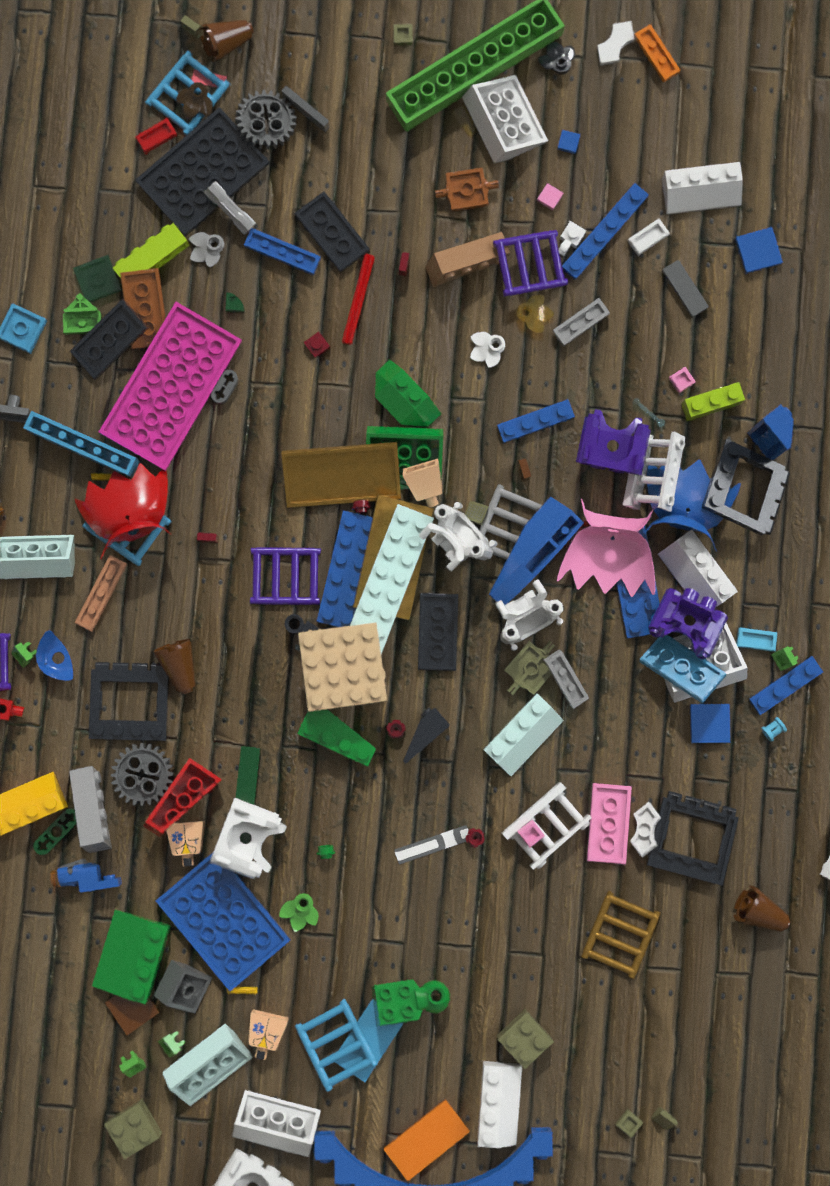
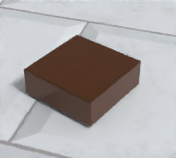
(524, 469)

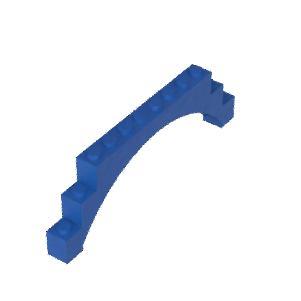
(515, 1168)

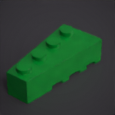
(336, 735)

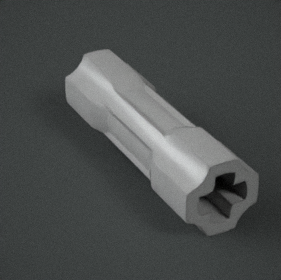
(220, 198)

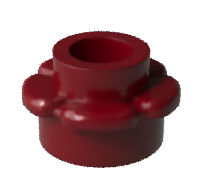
(361, 506)
(401, 728)
(478, 841)

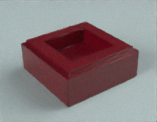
(403, 264)
(207, 537)

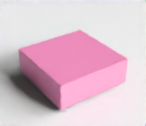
(550, 196)
(682, 380)
(531, 833)

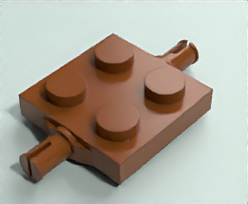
(467, 189)

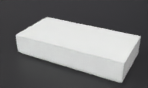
(648, 237)

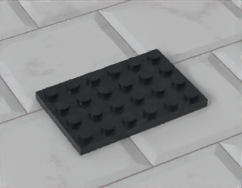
(189, 168)

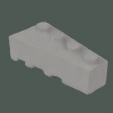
(90, 810)

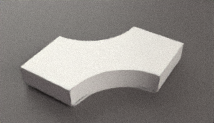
(621, 35)
(644, 837)

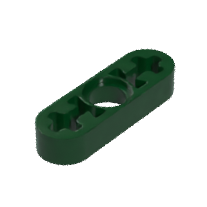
(50, 846)

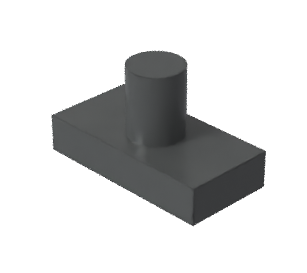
(13, 412)

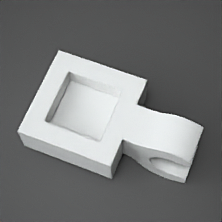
(571, 236)

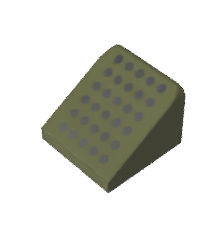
(476, 512)
(664, 1118)

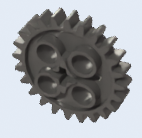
(282, 119)
(138, 791)

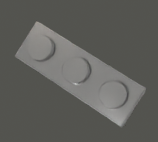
(581, 322)
(566, 678)

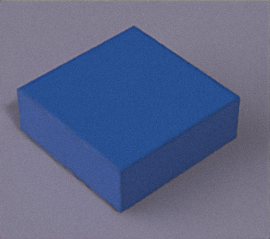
(568, 142)

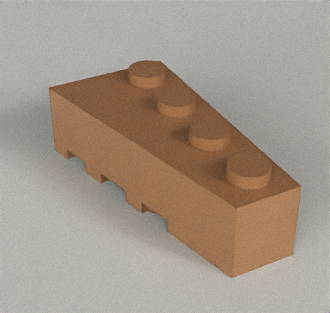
(463, 259)

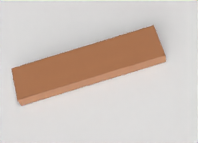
(101, 593)

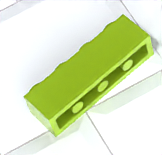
(154, 252)

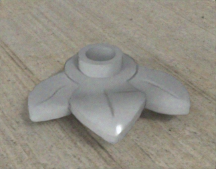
(204, 249)

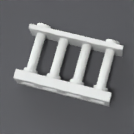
(635, 483)
(542, 806)

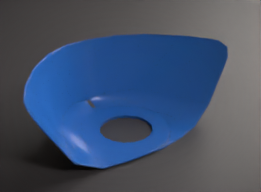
(47, 647)

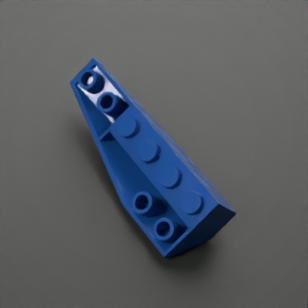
(535, 548)

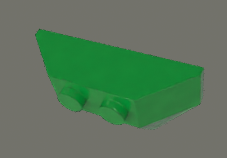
(404, 397)

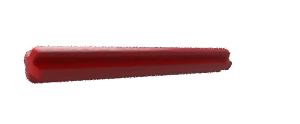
(358, 299)

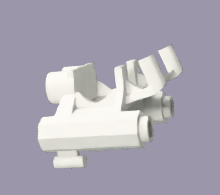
(458, 536)
(528, 615)
(235, 855)
(245, 1169)

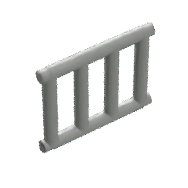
(493, 509)

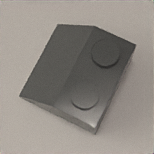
(182, 987)

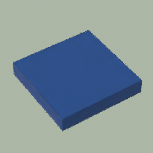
(758, 250)
(710, 723)

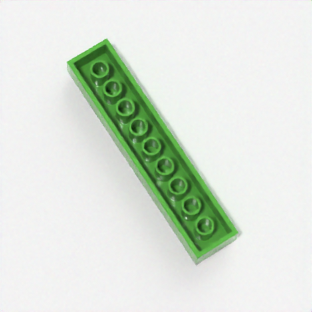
(474, 63)

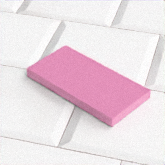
(609, 823)

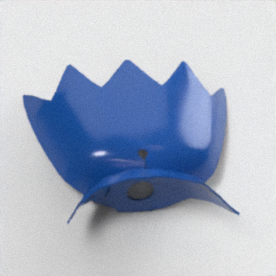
(690, 494)

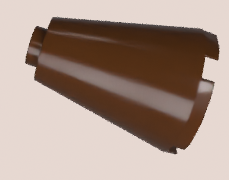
(224, 37)
(178, 664)
(760, 911)

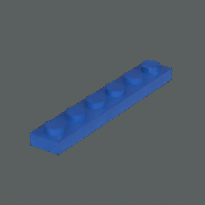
(605, 231)

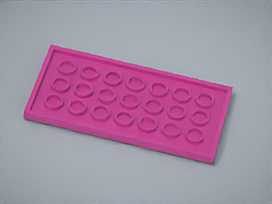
(170, 386)

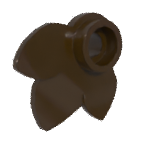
(195, 103)

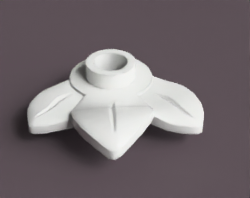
(484, 350)

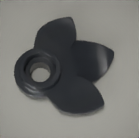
(557, 55)

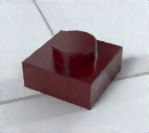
(316, 345)

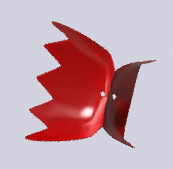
(140, 498)

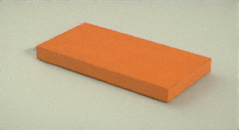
(426, 1140)

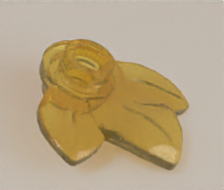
(537, 313)

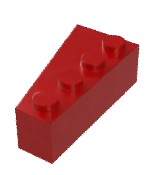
(183, 794)

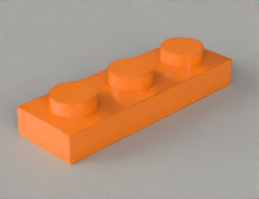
(657, 53)

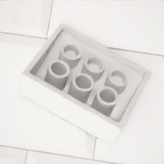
(504, 118)
(724, 656)

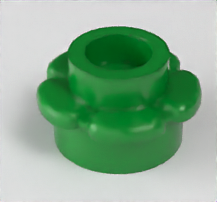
(325, 851)

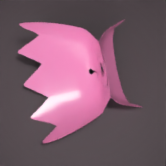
(607, 559)

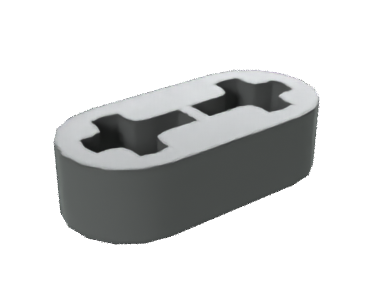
(228, 389)

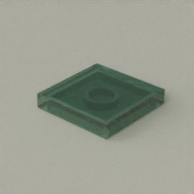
(97, 279)

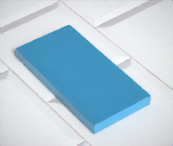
(683, 668)
(376, 1037)

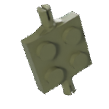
(529, 668)

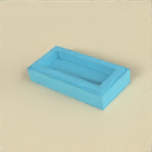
(756, 639)

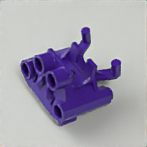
(630, 451)
(671, 614)

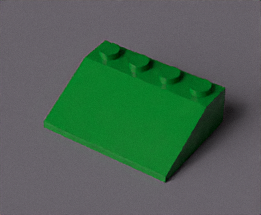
(413, 445)
(131, 956)

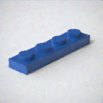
(282, 251)
(535, 421)
(785, 685)

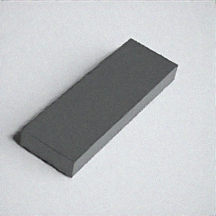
(306, 109)
(685, 288)

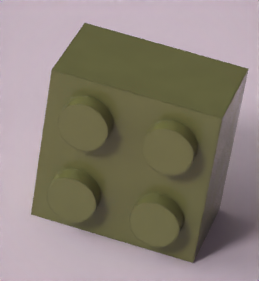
(525, 1038)
(133, 1128)

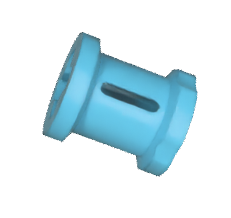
(767, 731)

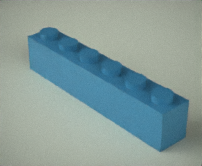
(81, 444)

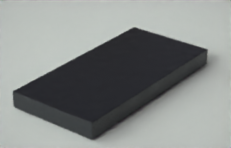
(332, 232)
(109, 339)
(438, 632)

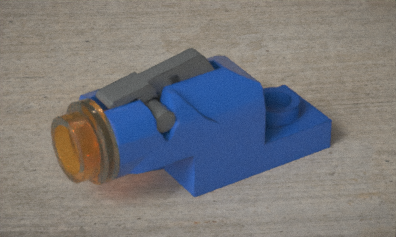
(85, 874)

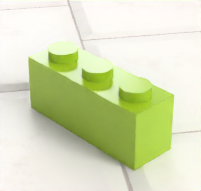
(713, 401)

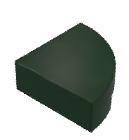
(233, 304)

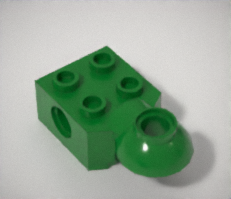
(405, 1001)

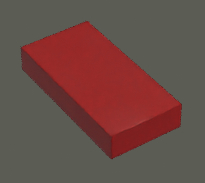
(156, 136)

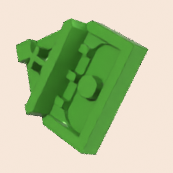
(80, 316)

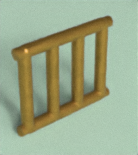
(603, 916)

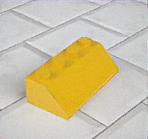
(30, 803)

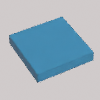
(21, 328)

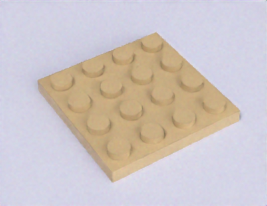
(342, 666)

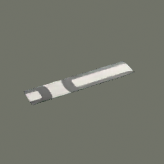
(431, 844)

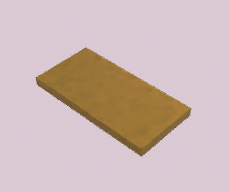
(341, 474)
(381, 520)

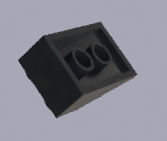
(427, 730)

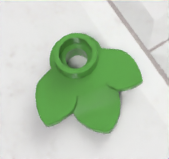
(298, 914)

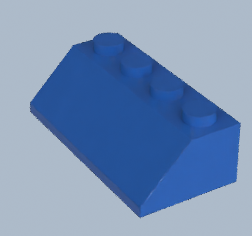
(773, 432)

